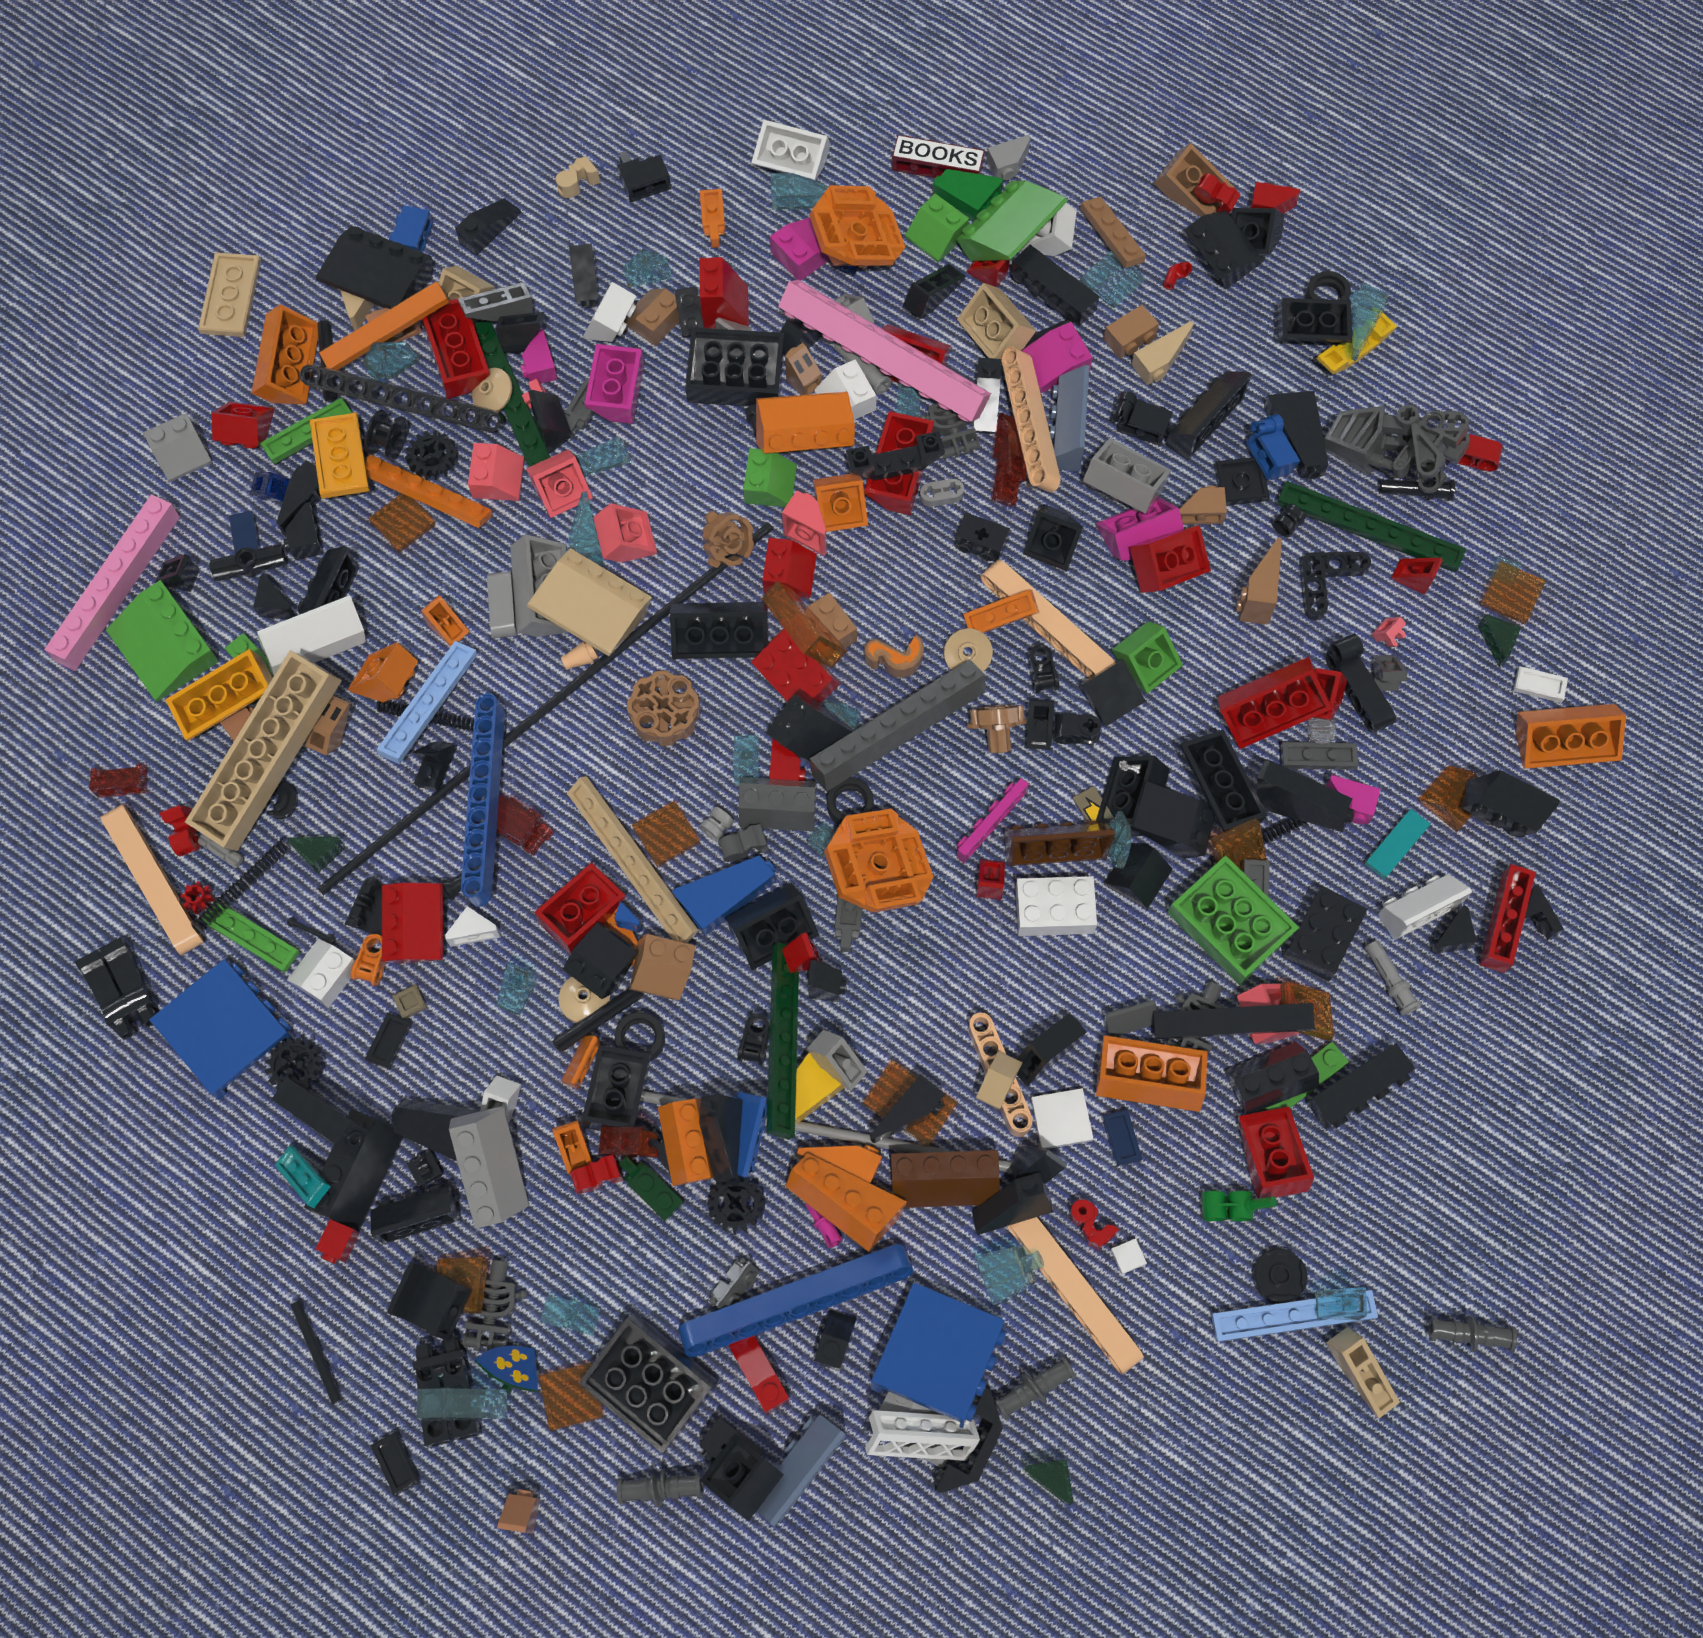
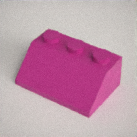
(615, 382)
(1135, 527)

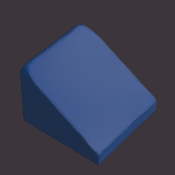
(625, 919)

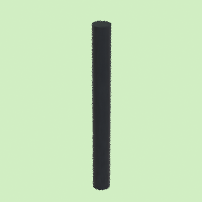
(316, 1352)

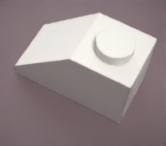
(501, 1093)

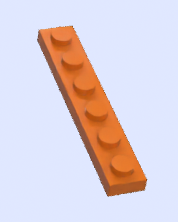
(426, 492)

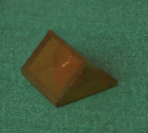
(1446, 796)

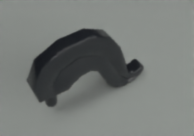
(286, 801)

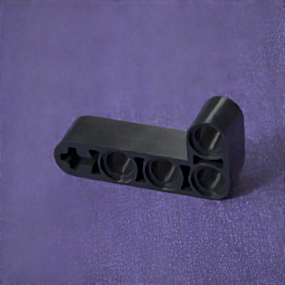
(1360, 686)

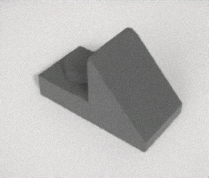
(1388, 672)

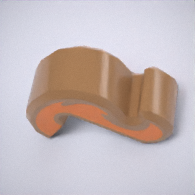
(895, 661)

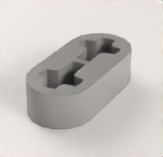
(941, 492)

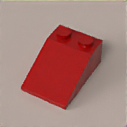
(1170, 559)
(579, 906)
(1275, 1153)

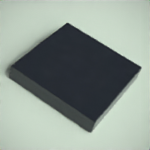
(1242, 481)
(1113, 692)

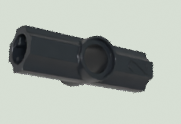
(260, 559)

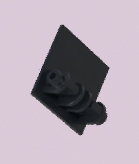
(367, 908)

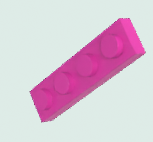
(986, 826)

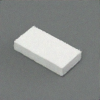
(1540, 684)

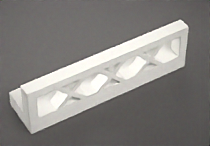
(923, 1430)

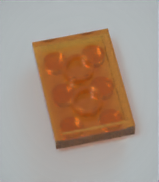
(891, 1088)

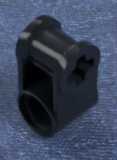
(1043, 674)
(1073, 729)
(754, 1045)

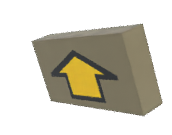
(1089, 804)

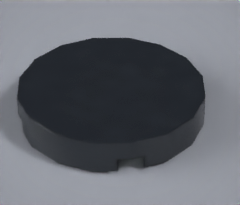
(1279, 1275)

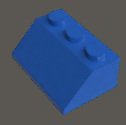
(752, 1126)

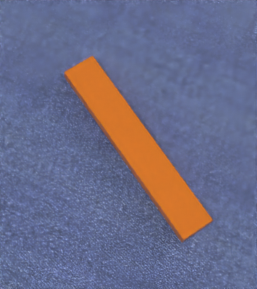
(384, 326)

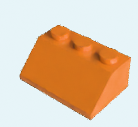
(684, 1142)

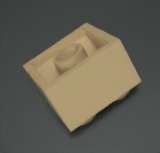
(461, 283)

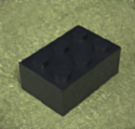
(1325, 933)

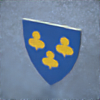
(512, 1366)

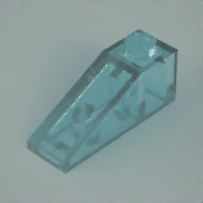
(795, 191)
(1366, 310)
(583, 532)
(461, 1404)

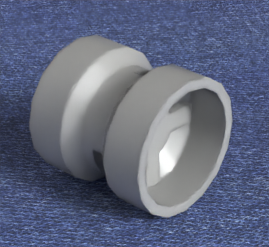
(716, 824)

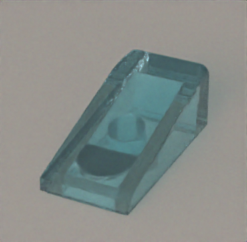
(604, 457)

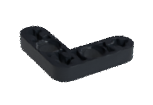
(1323, 570)

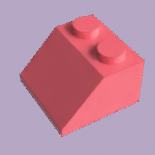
(495, 473)
(558, 482)
(804, 522)
(624, 533)
(1263, 996)

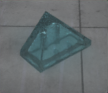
(845, 713)

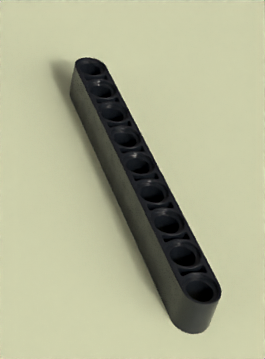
(392, 393)

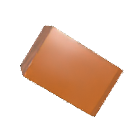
(444, 621)
(572, 1145)

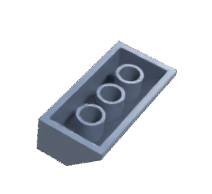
(1070, 418)
(801, 1466)

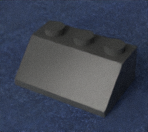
(777, 803)

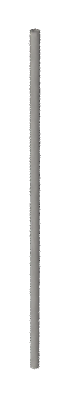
(836, 1133)

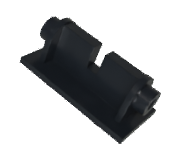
(688, 309)

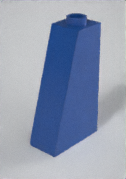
(724, 892)

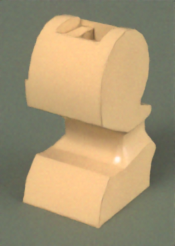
(568, 181)

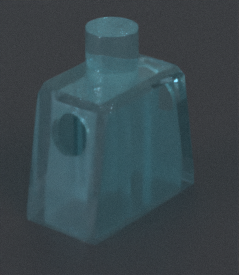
(1008, 1272)

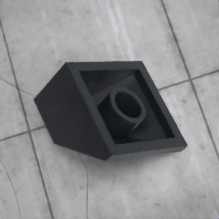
(1260, 226)
(1053, 537)

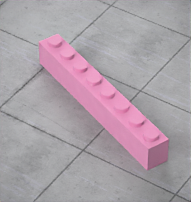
(112, 583)

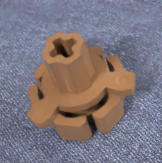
(724, 538)
(997, 721)

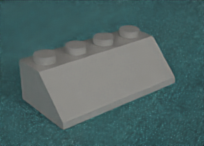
(531, 563)
(488, 1166)

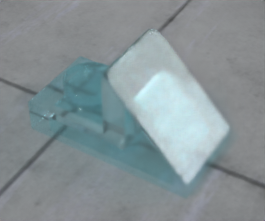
(746, 757)
(570, 1315)

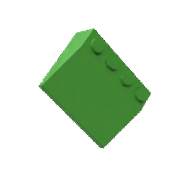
(1009, 221)
(160, 642)
(1232, 920)

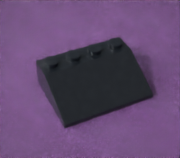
(375, 268)
(733, 366)
(648, 1382)

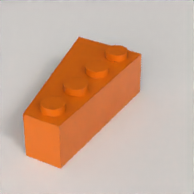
(845, 1200)

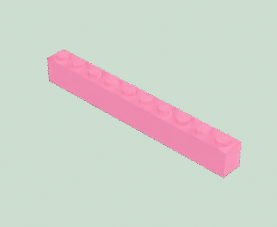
(884, 350)

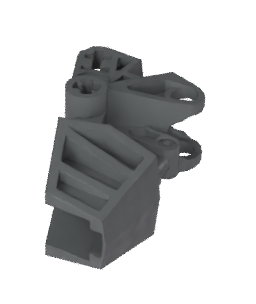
(1362, 439)

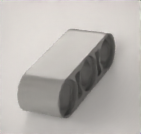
(501, 604)

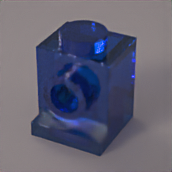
(269, 486)

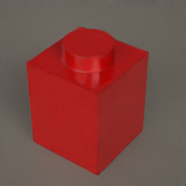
(337, 1242)

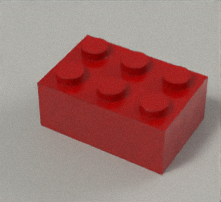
(792, 670)

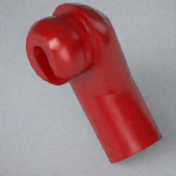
(1176, 272)

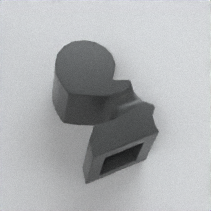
(739, 845)

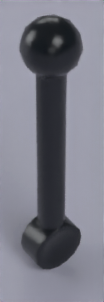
(291, 922)

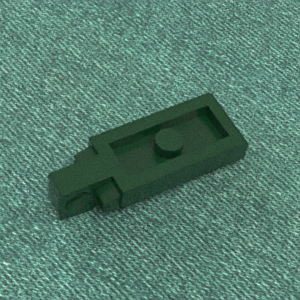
(651, 1189)

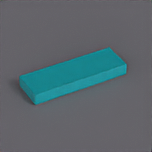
(1397, 844)
(302, 1176)

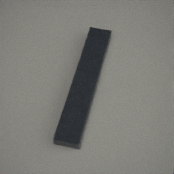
(1234, 1021)

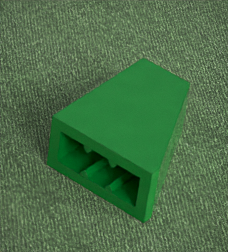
(967, 191)

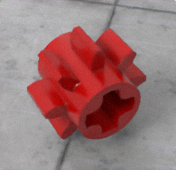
(193, 892)

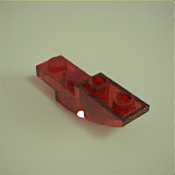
(1010, 464)

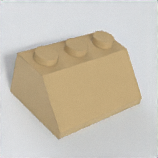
(995, 322)

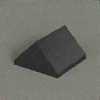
(549, 419)
(1141, 875)

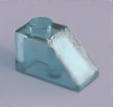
(389, 359)

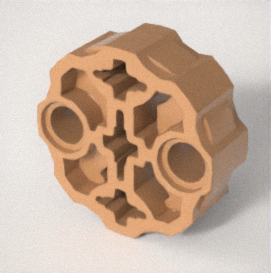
(681, 707)

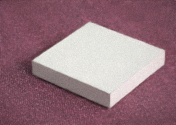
(1062, 1119)

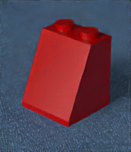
(722, 293)

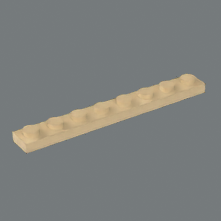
(632, 861)

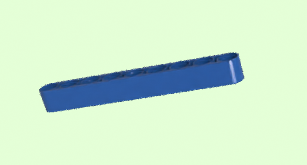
(486, 808)
(795, 1300)

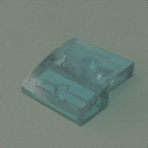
(1112, 279)

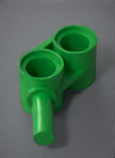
(1235, 1207)

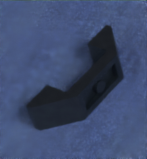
(896, 462)
(954, 1478)

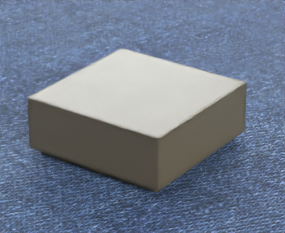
(409, 1002)

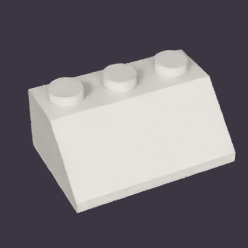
(791, 150)
(1423, 905)

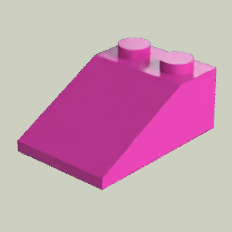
(798, 248)
(1057, 354)

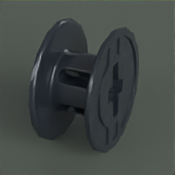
(389, 436)

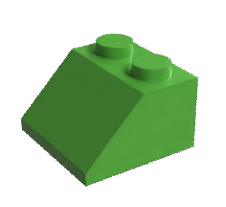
(936, 228)
(769, 479)
(1149, 655)

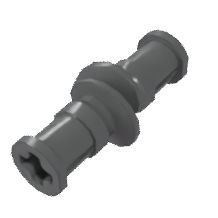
(1473, 1333)
(1034, 1387)
(660, 1488)

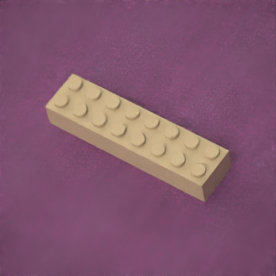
(263, 751)

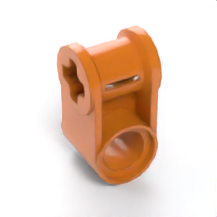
(369, 965)

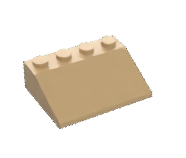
(590, 602)

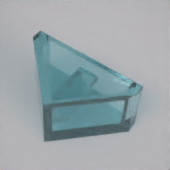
(646, 268)
(515, 988)
(1341, 1304)

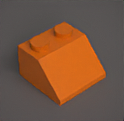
(841, 501)
(384, 673)

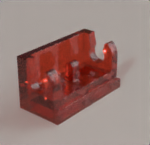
(119, 781)
(626, 1142)

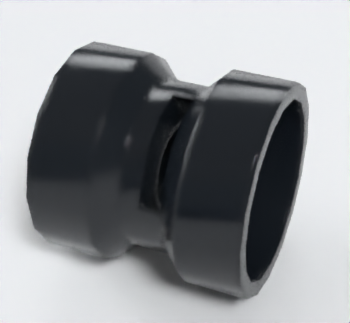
(1286, 523)

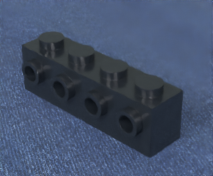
(1054, 285)
(1361, 1086)

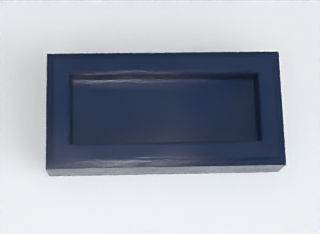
(244, 531)
(1121, 1138)

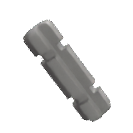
(225, 854)

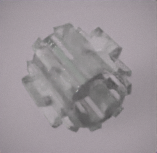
(1321, 730)

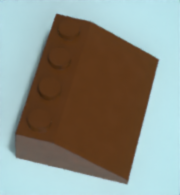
(1058, 843)

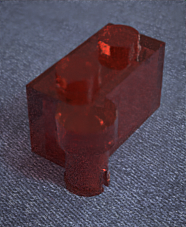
(521, 825)

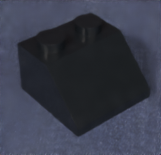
(600, 961)
(741, 1477)

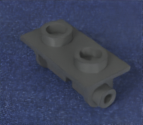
(742, 1277)

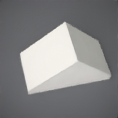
(471, 928)

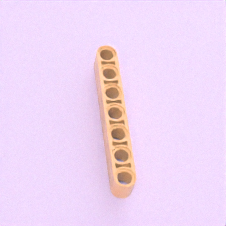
(1030, 420)
(1049, 622)
(151, 879)
(1078, 1295)

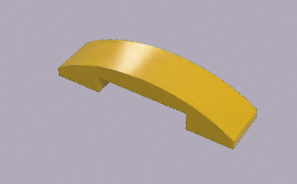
(1339, 357)

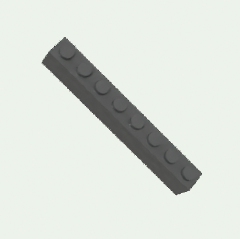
(897, 725)

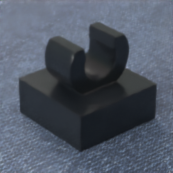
(425, 1169)

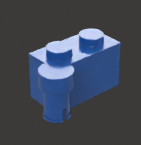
(1272, 448)

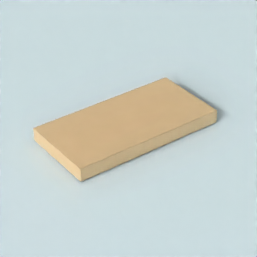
(229, 294)

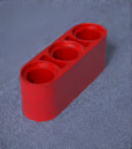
(1482, 454)

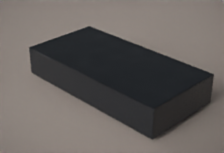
(388, 1041)
(395, 1463)

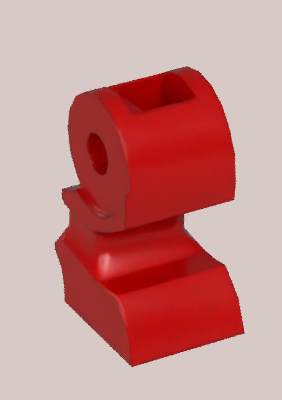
(1211, 191)
(183, 838)
(592, 1176)
(1084, 1214)

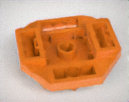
(856, 227)
(889, 843)

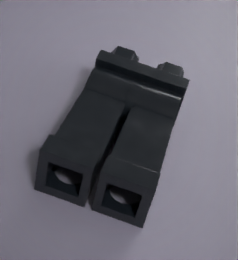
(118, 987)
(444, 1372)

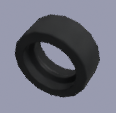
(1330, 279)
(849, 784)
(644, 1018)

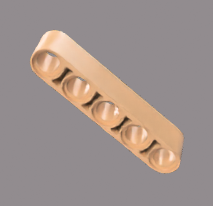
(991, 1038)

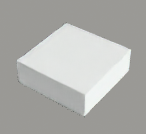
(1128, 1256)

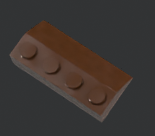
(945, 1178)

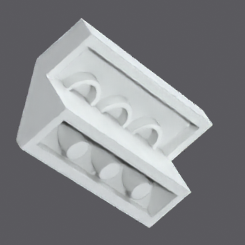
(314, 633)

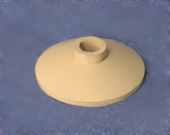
(494, 390)
(968, 637)
(575, 1008)

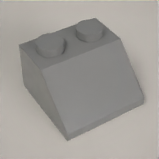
(177, 447)

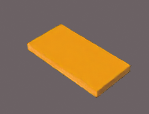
(339, 455)

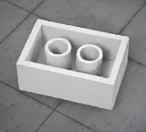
(1055, 906)

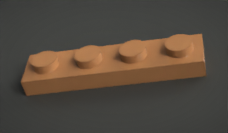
(1113, 232)

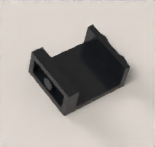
(429, 1300)

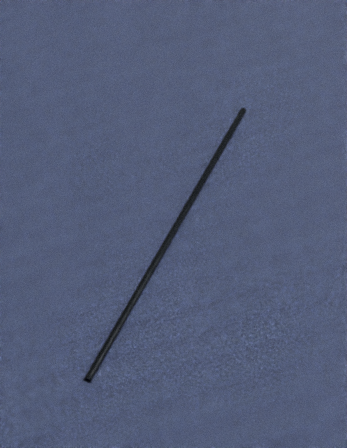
(531, 720)

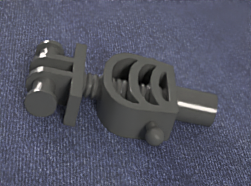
(949, 424)
(1196, 1002)
(496, 1281)

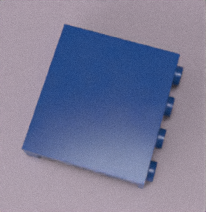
(220, 1027)
(939, 1353)

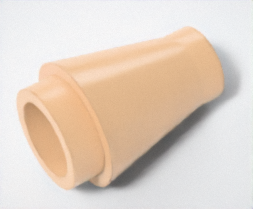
(580, 655)

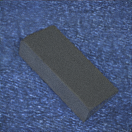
(1130, 1018)

